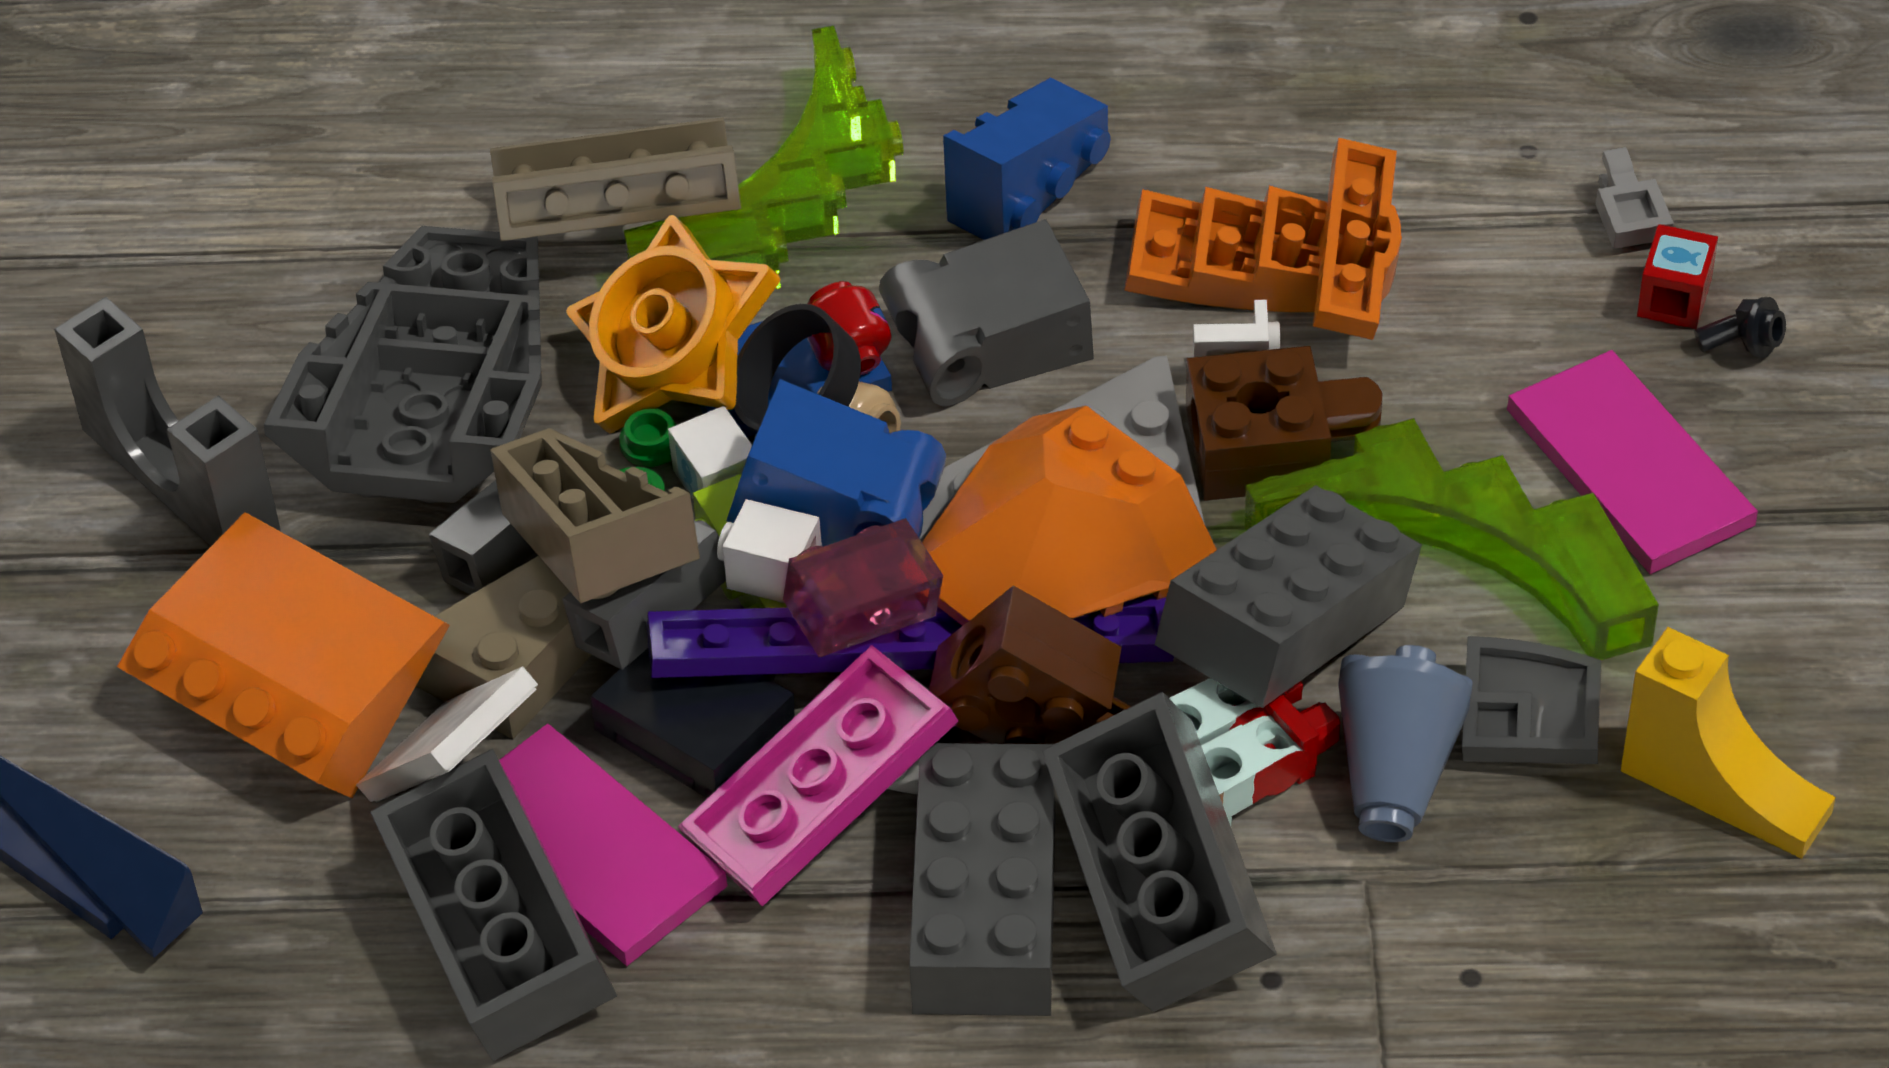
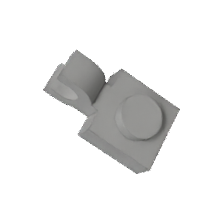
(1629, 207)

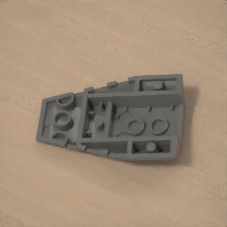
(420, 371)

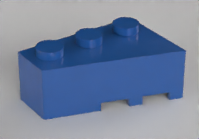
(1022, 158)

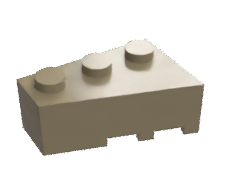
(588, 518)
(502, 629)

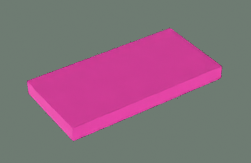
(1635, 458)
(817, 774)
(613, 854)

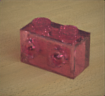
(862, 587)

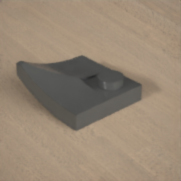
(1531, 703)

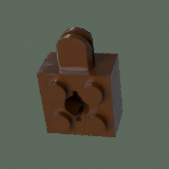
(1297, 419)
(1026, 673)

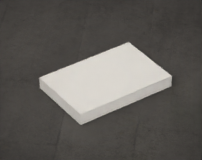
(448, 735)

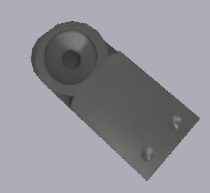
(991, 312)

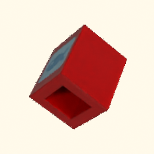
(1677, 276)

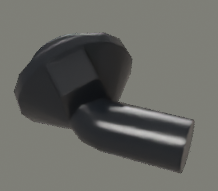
(1755, 322)

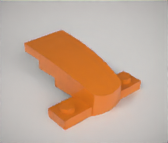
(1284, 250)

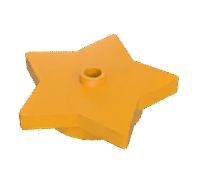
(670, 326)

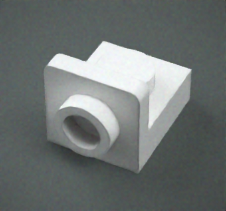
(1237, 338)

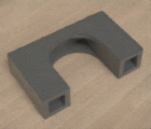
(200, 467)
(482, 546)

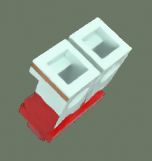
(1254, 747)

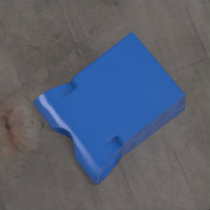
(838, 466)

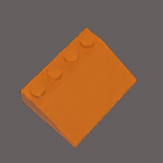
(286, 652)

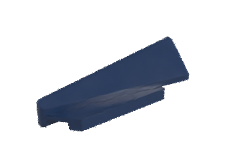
(93, 863)

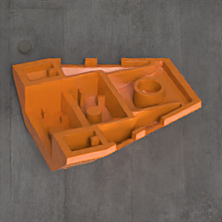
(1068, 518)

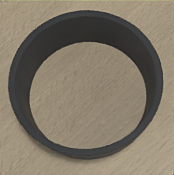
(773, 341)

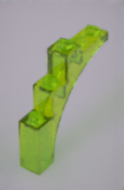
(797, 192)
(1479, 511)

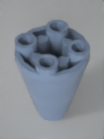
(1398, 734)

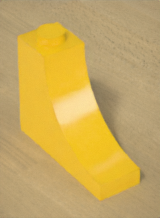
(1699, 748)

